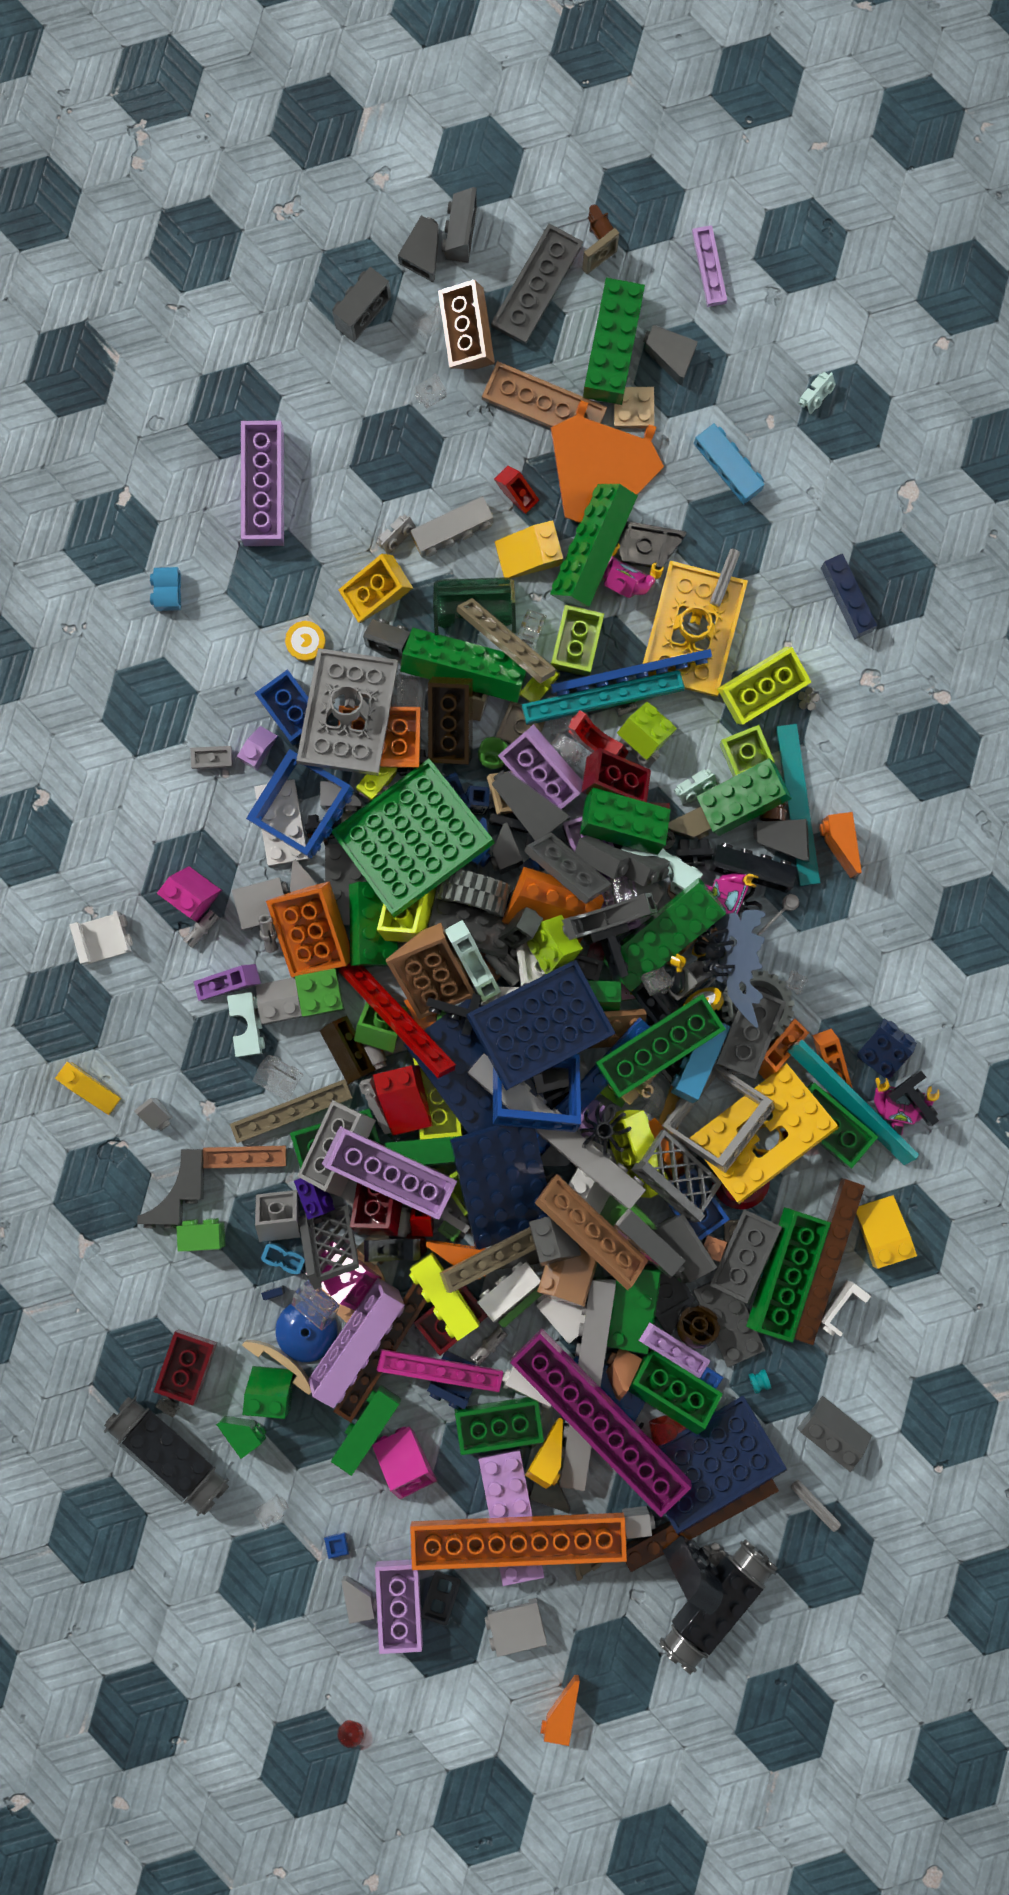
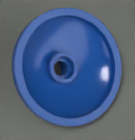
(302, 1347)

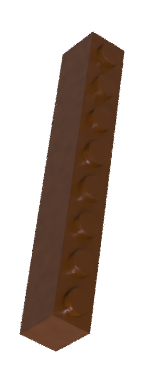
(841, 1219)
(367, 1377)
(649, 1548)

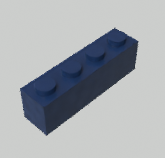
(848, 596)

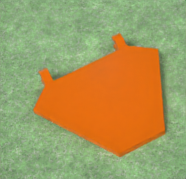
(599, 454)

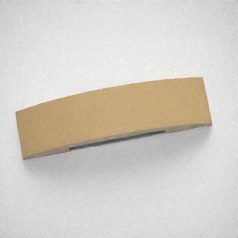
(259, 1347)

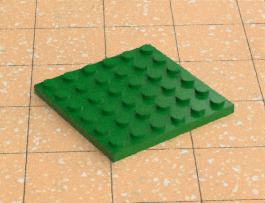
(412, 837)

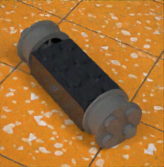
(166, 1456)
(698, 1633)

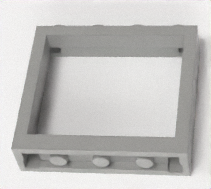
(743, 1136)

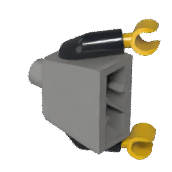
(689, 978)

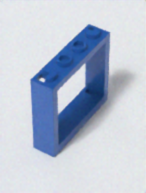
(273, 788)
(542, 1120)

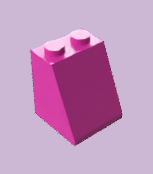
(189, 893)
(349, 1287)
(403, 1462)

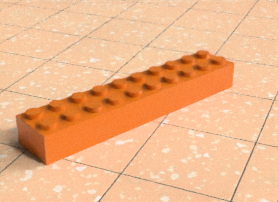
(518, 1541)

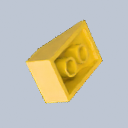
(529, 550)
(375, 587)
(885, 1232)

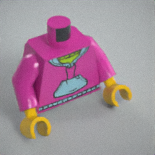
(627, 579)
(731, 890)
(901, 1110)

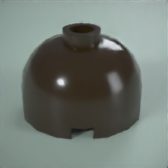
(698, 1327)

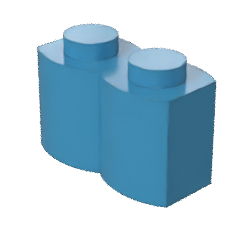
(167, 589)
(278, 1255)

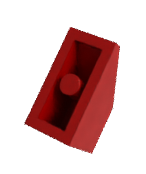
(516, 488)
(421, 1223)

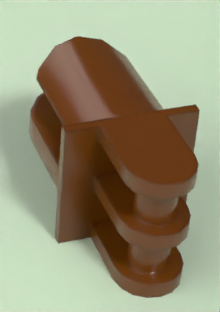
(599, 222)

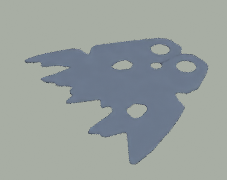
(743, 957)

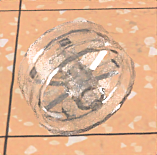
(568, 749)

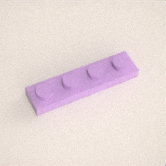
(709, 266)
(674, 1350)

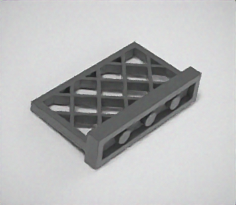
(671, 1192)
(313, 1249)

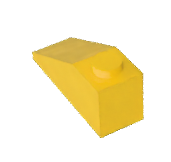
(87, 1087)
(548, 1459)

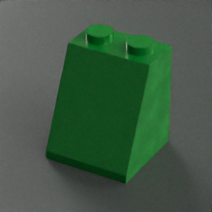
(607, 993)
(268, 1392)

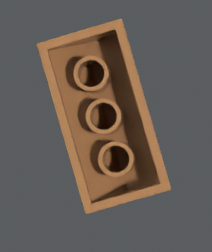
(466, 326)
(569, 1279)

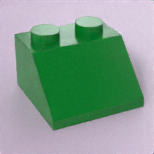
(242, 1434)

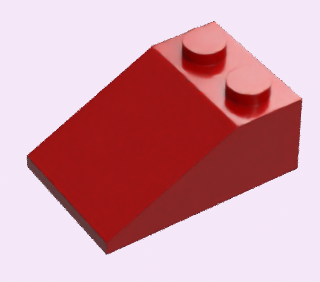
(403, 1099)

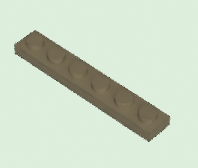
(506, 640)
(290, 1111)
(487, 1260)

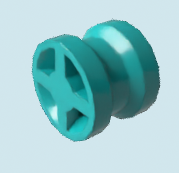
(759, 1381)

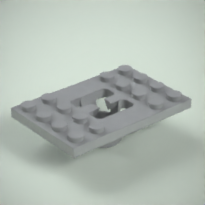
(341, 745)

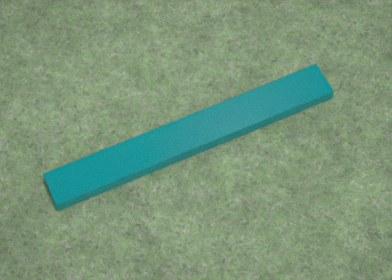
(603, 697)
(798, 806)
(852, 1102)

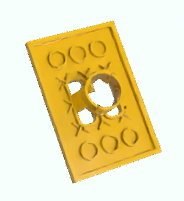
(693, 589)
(794, 1111)

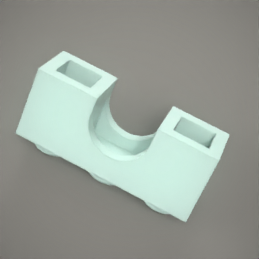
(250, 1042)

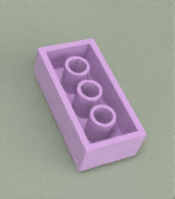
(542, 767)
(398, 1607)

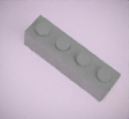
(452, 526)

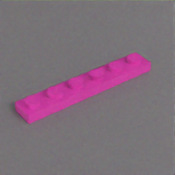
(440, 1370)

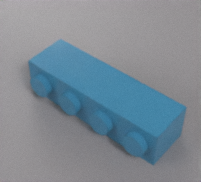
(728, 463)
(697, 1068)

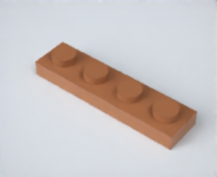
(244, 1156)

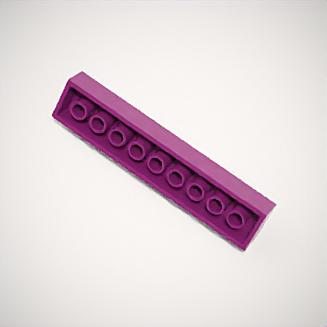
(601, 1422)

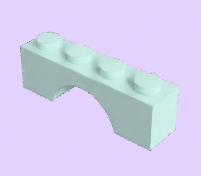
(680, 873)
(472, 960)

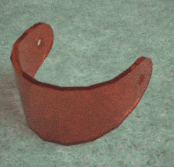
(664, 1429)

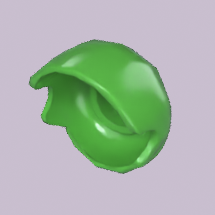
(489, 751)

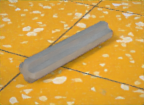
(725, 577)
(815, 1505)

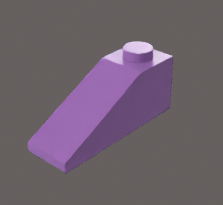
(227, 982)

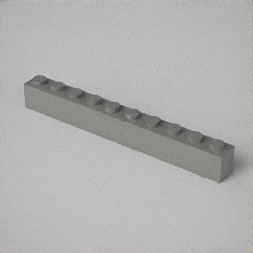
(591, 1161)
(591, 1360)

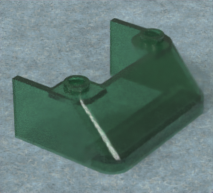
(493, 594)

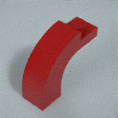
(592, 737)

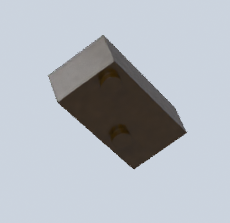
(450, 720)

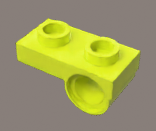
(536, 691)
(372, 784)

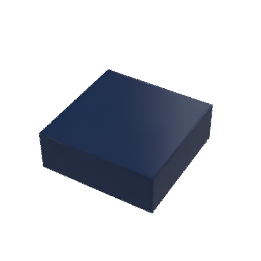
(272, 1293)

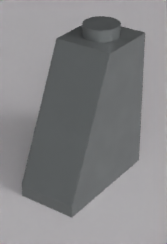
(421, 248)
(670, 351)
(785, 837)

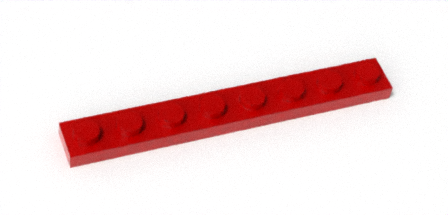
(398, 1020)

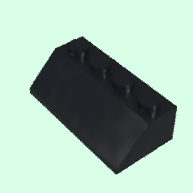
(769, 872)

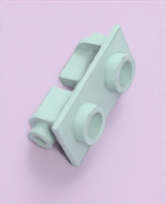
(823, 386)
(703, 781)

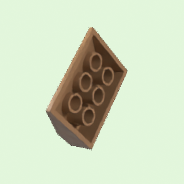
(430, 969)

